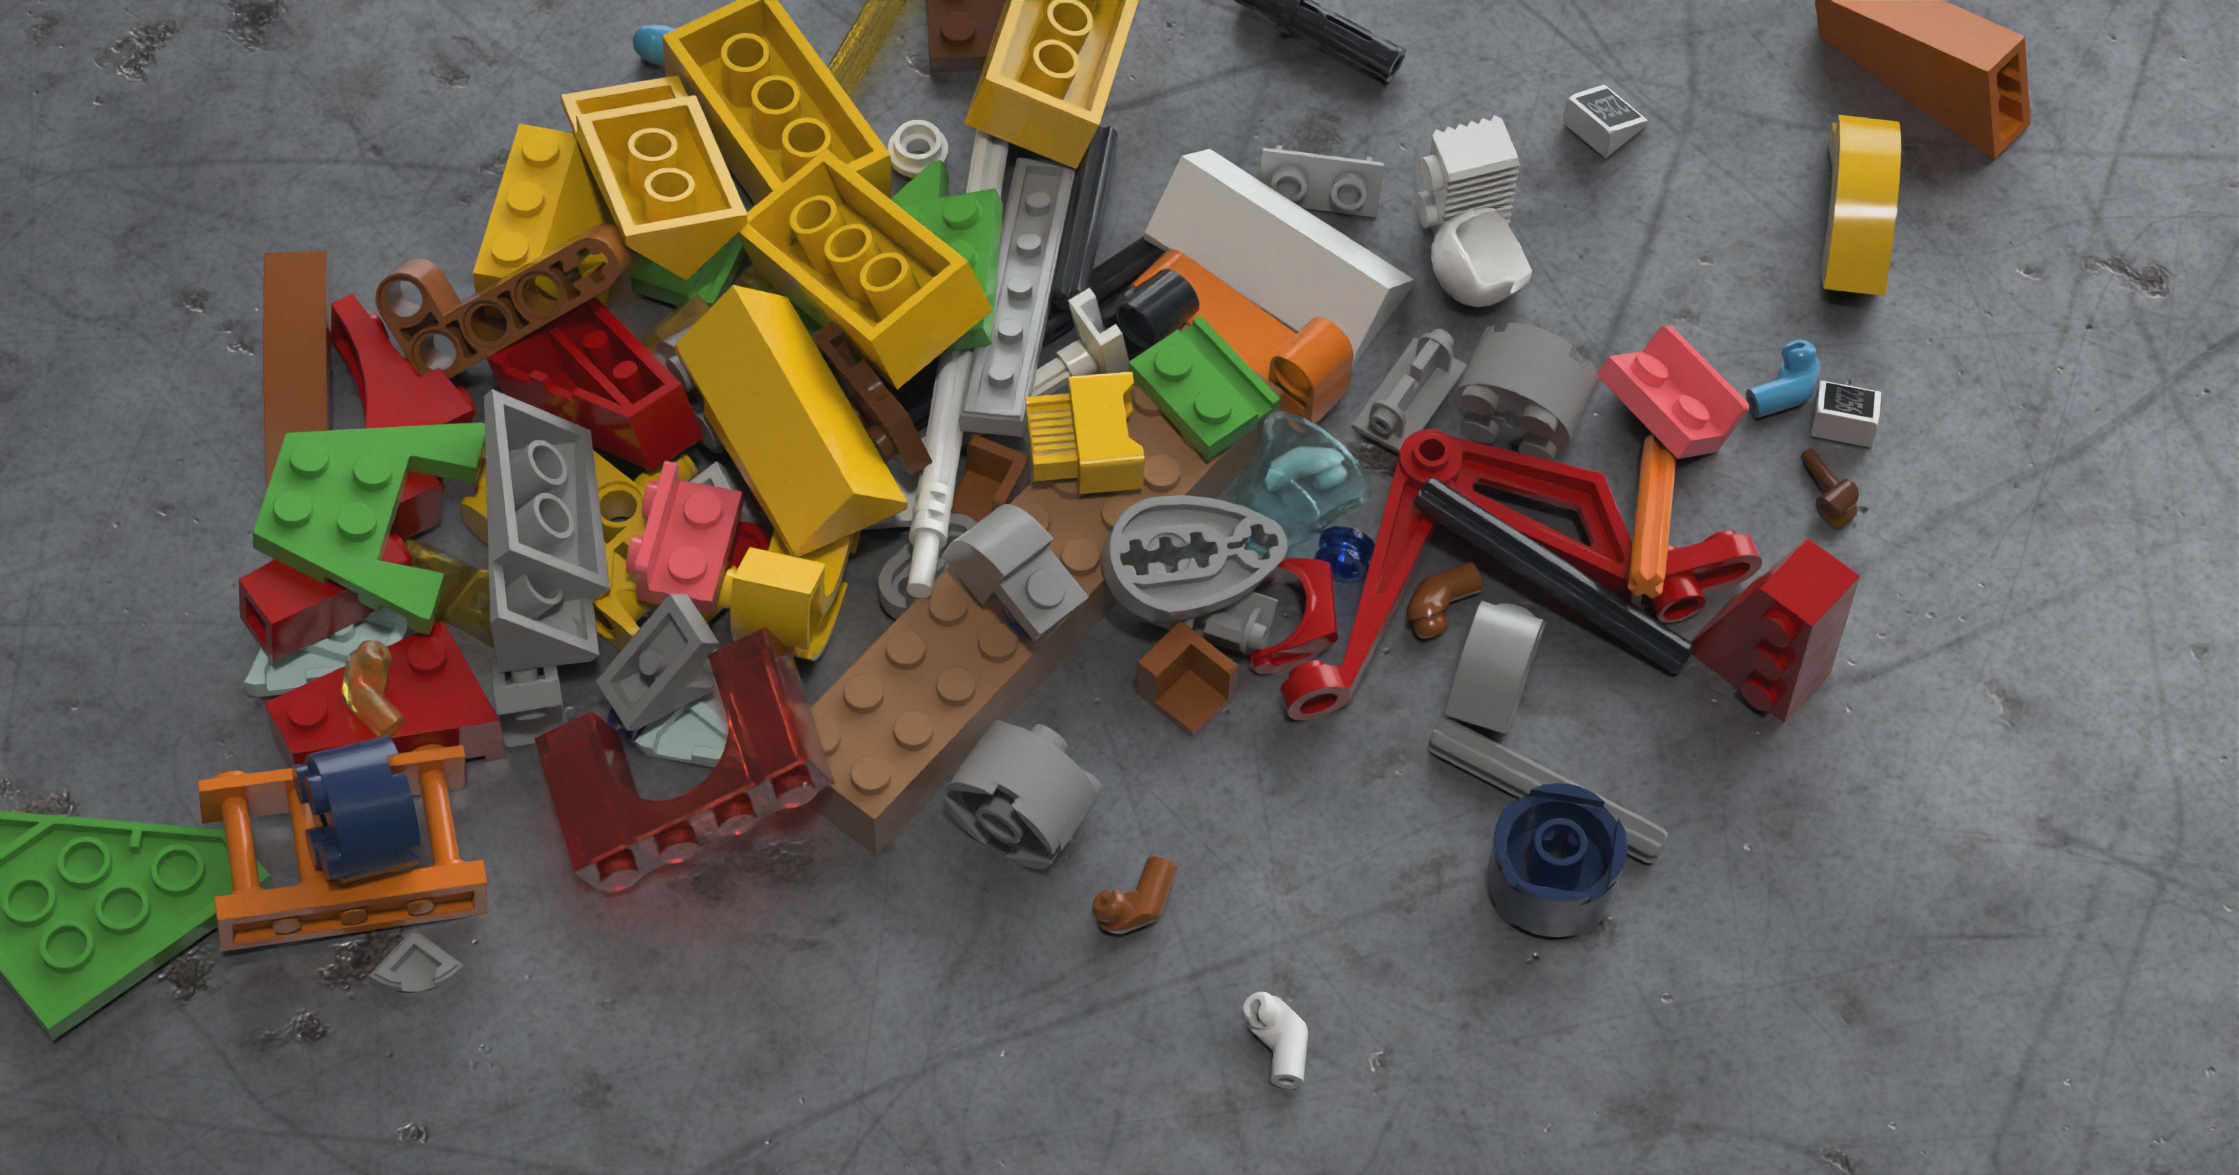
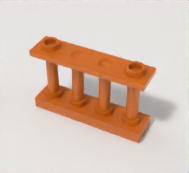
(321, 906)

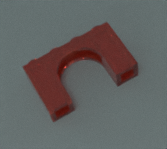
(767, 765)

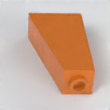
(1941, 61)

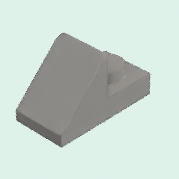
(660, 664)
(527, 702)

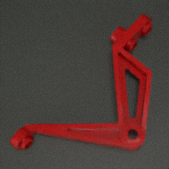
(1406, 532)

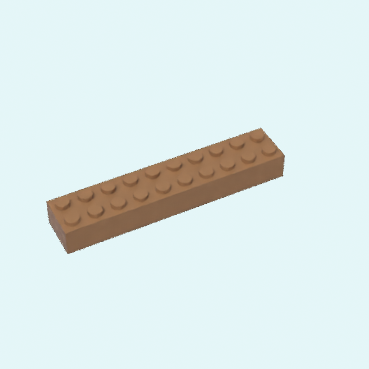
(953, 667)

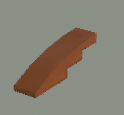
(295, 348)

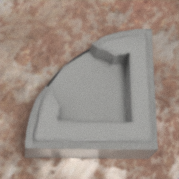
(416, 969)

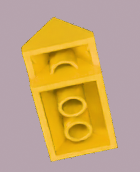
(658, 170)
(786, 421)

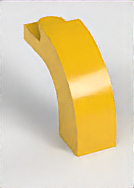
(1862, 204)

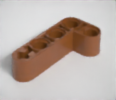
(514, 295)

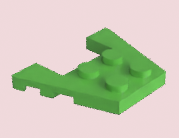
(338, 501)

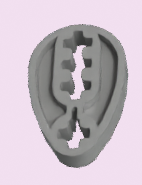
(1188, 590)

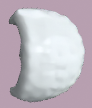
(1479, 258)

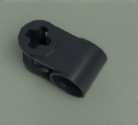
(1151, 310)

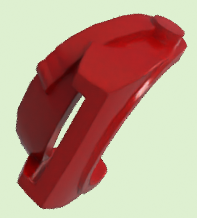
(1318, 624)

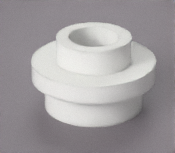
(916, 136)

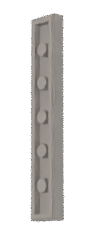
(1026, 278)

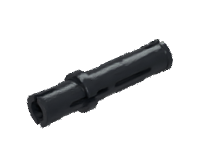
(1333, 33)

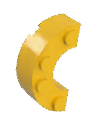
(789, 594)

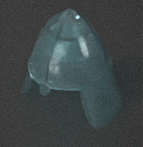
(1300, 478)

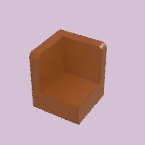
(992, 478)
(1186, 679)

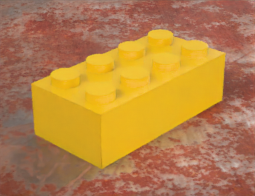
(1051, 74)
(770, 97)
(865, 266)

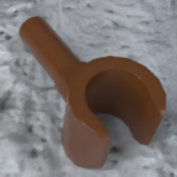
(1839, 500)

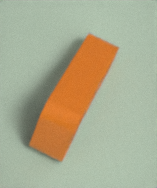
(1307, 365)

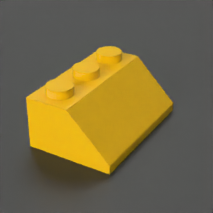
(539, 205)

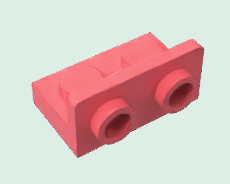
(1676, 394)
(683, 539)

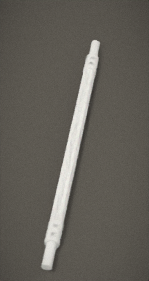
(943, 435)

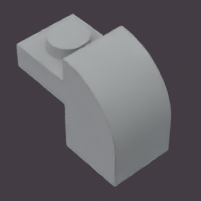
(1011, 559)
(1495, 665)

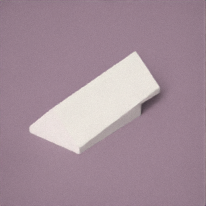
(1274, 250)

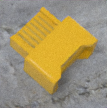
(1086, 434)

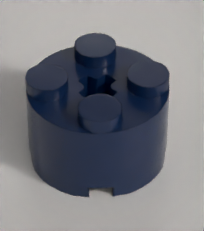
(358, 810)
(1556, 861)

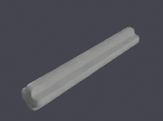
(1520, 775)

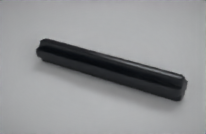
(1085, 217)

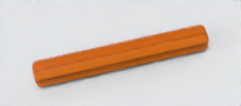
(1652, 519)

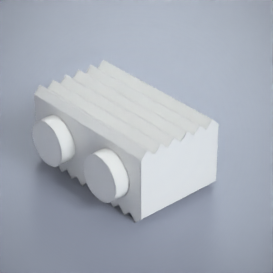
(1467, 171)

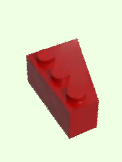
(603, 380)
(1781, 630)
(424, 682)

